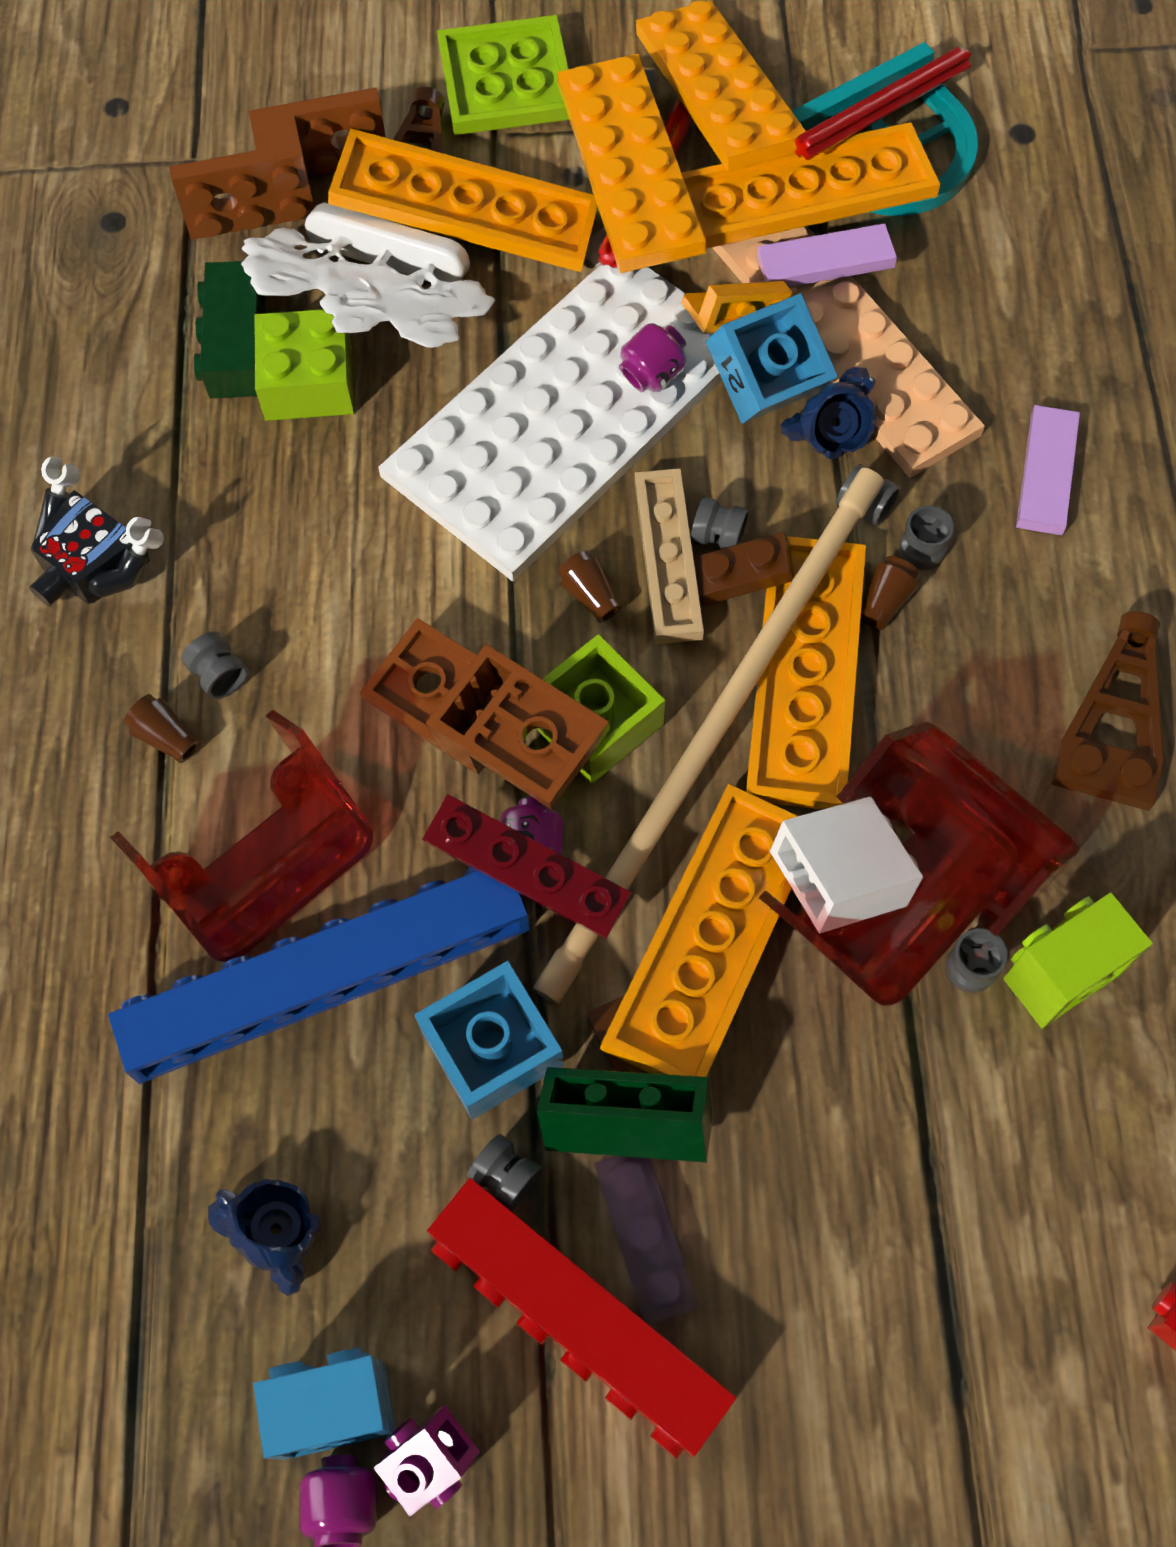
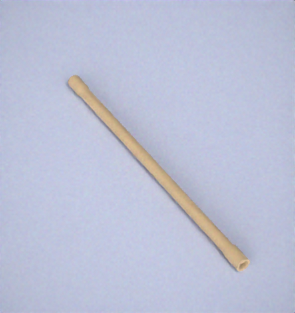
(852, 507)

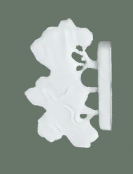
(373, 292)

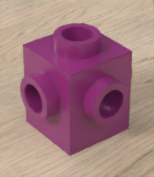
(426, 1461)

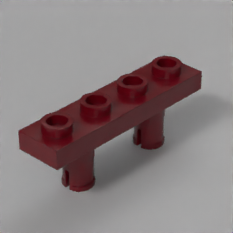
(526, 866)

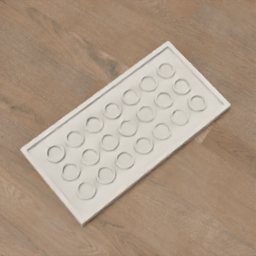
(551, 421)

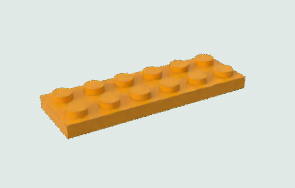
(720, 85)
(630, 164)
(790, 192)
(463, 200)
(809, 689)
(704, 944)

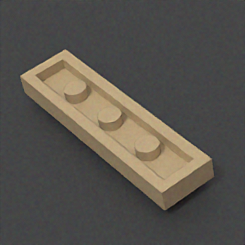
(668, 557)

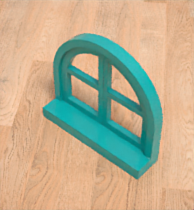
(939, 100)

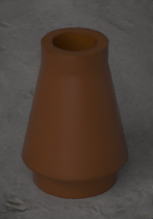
(588, 583)
(890, 589)
(160, 727)

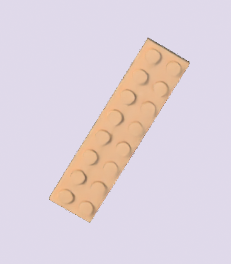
(913, 405)

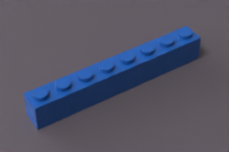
(314, 973)

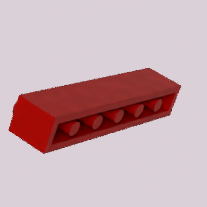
(582, 1318)

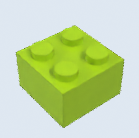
(302, 366)
(614, 691)
(1075, 957)

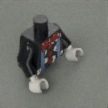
(83, 545)

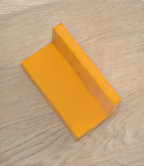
(732, 301)

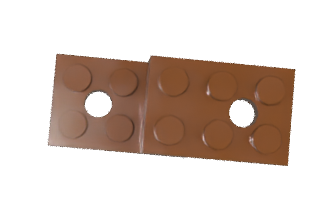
(273, 180)
(486, 712)

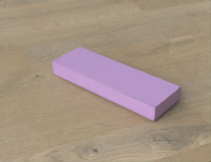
(827, 256)
(1048, 470)

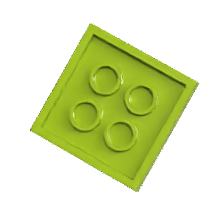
(503, 74)

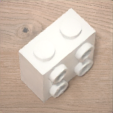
(845, 864)

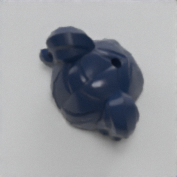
(842, 400)
(249, 1222)

